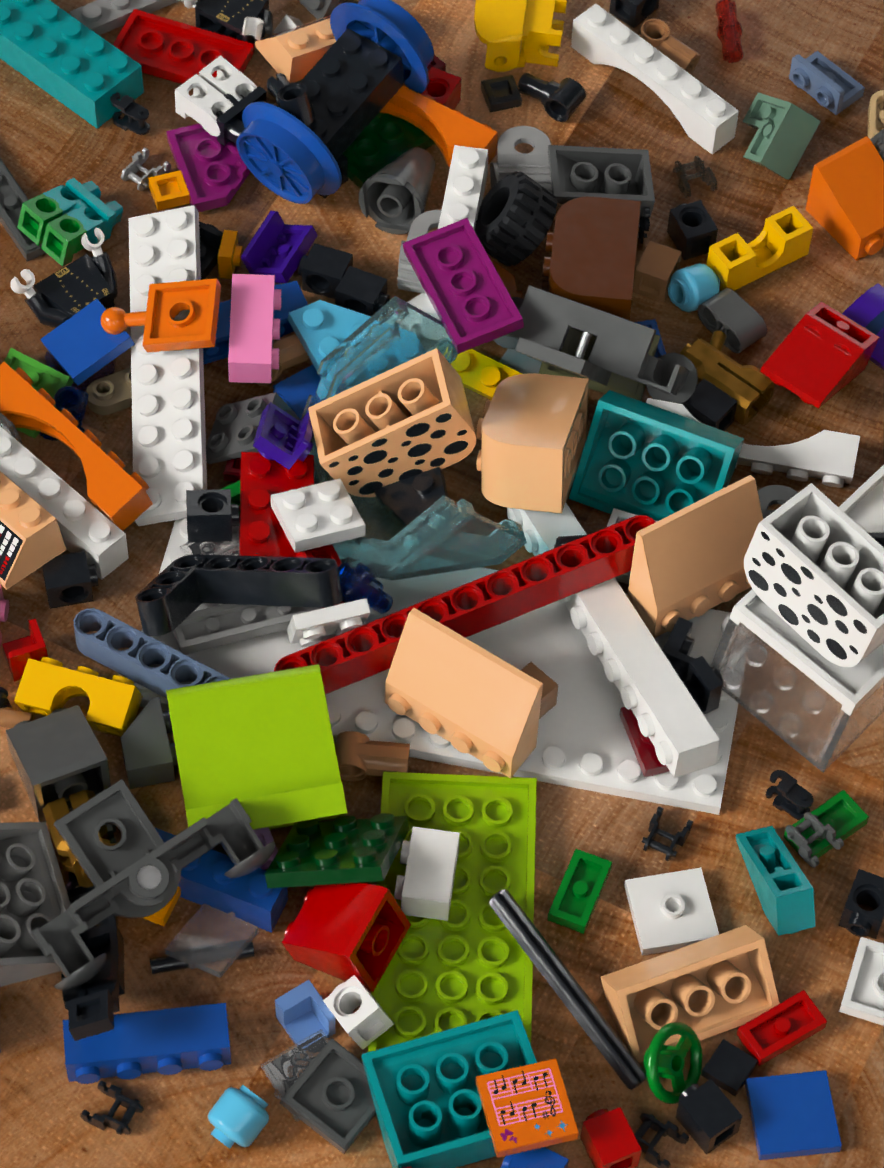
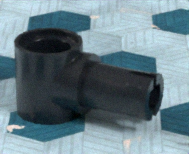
(292, 98)
(559, 99)

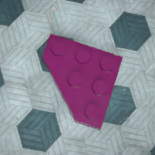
(209, 168)

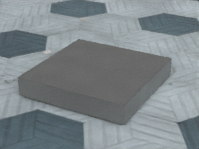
(333, 1096)

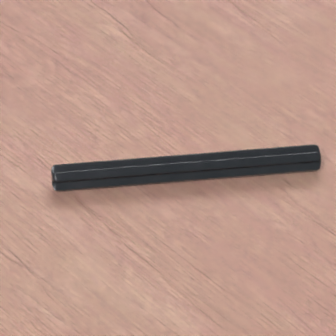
(568, 989)

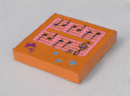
(526, 1108)

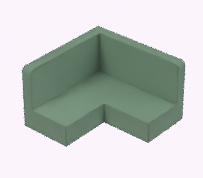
(781, 134)

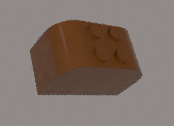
(594, 253)

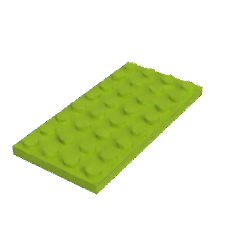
(471, 963)

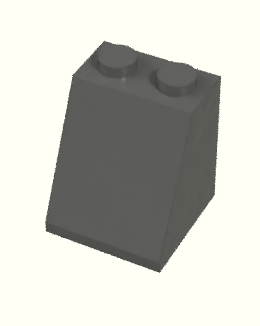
(58, 757)

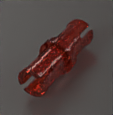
(729, 31)

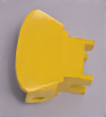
(508, 22)

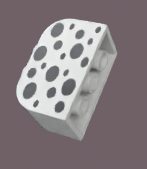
(820, 576)

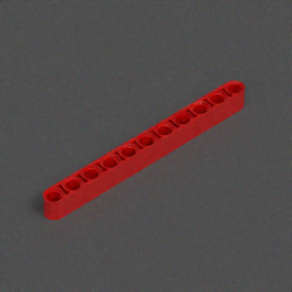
(478, 603)

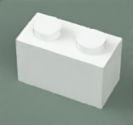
(429, 873)

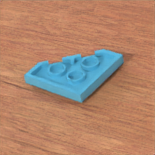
(324, 327)

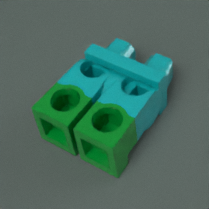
(63, 216)

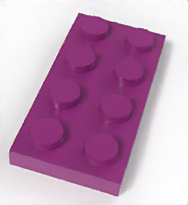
(463, 285)

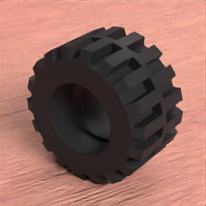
(515, 218)

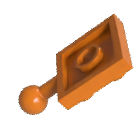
(165, 303)

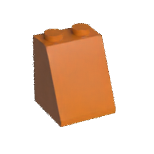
(849, 198)

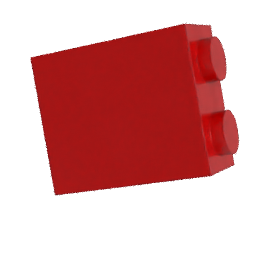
(347, 931)

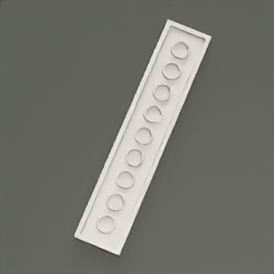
(166, 384)

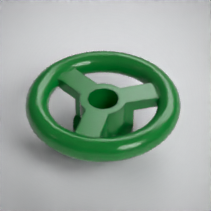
(669, 1061)

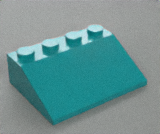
(650, 459)
(430, 1093)

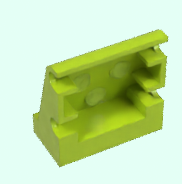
(259, 743)

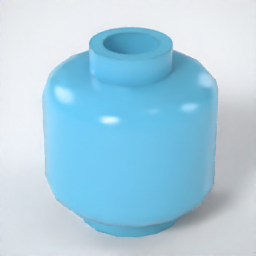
(693, 286)
(238, 1117)

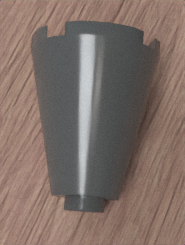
(398, 191)

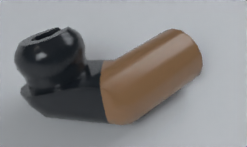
(9, 716)

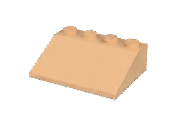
(694, 557)
(464, 694)

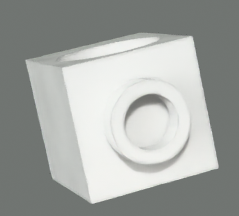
(365, 1023)

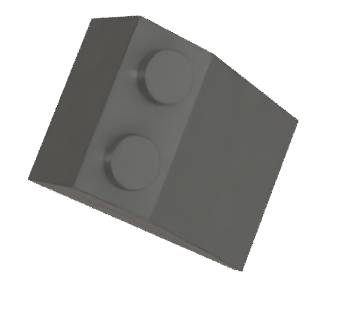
(601, 173)

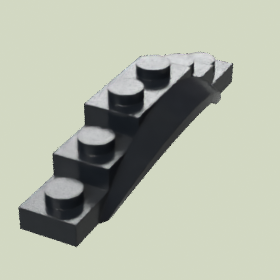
(96, 1001)

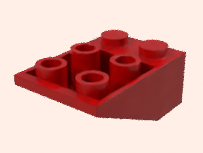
(820, 355)

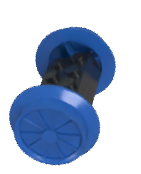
(372, 58)

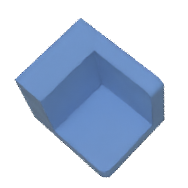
(304, 1013)

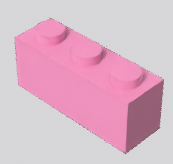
(253, 328)

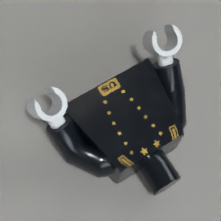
(234, 18)
(72, 286)

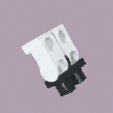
(219, 100)

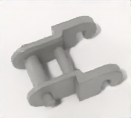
(137, 160)

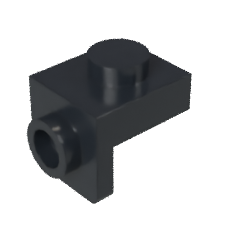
(704, 684)

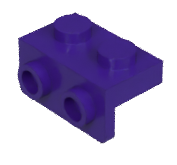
(278, 248)
(283, 436)

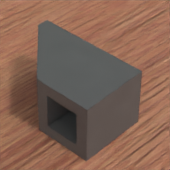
(146, 747)

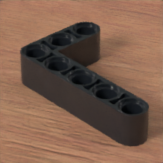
(235, 581)

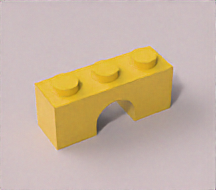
(781, 242)
(50, 685)

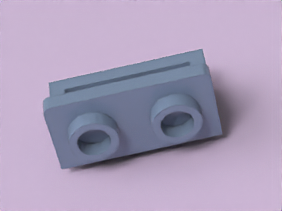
(825, 82)

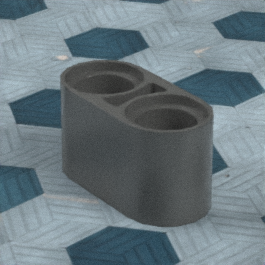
(734, 317)

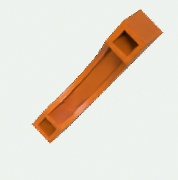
(441, 123)
(109, 486)

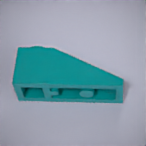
(778, 881)

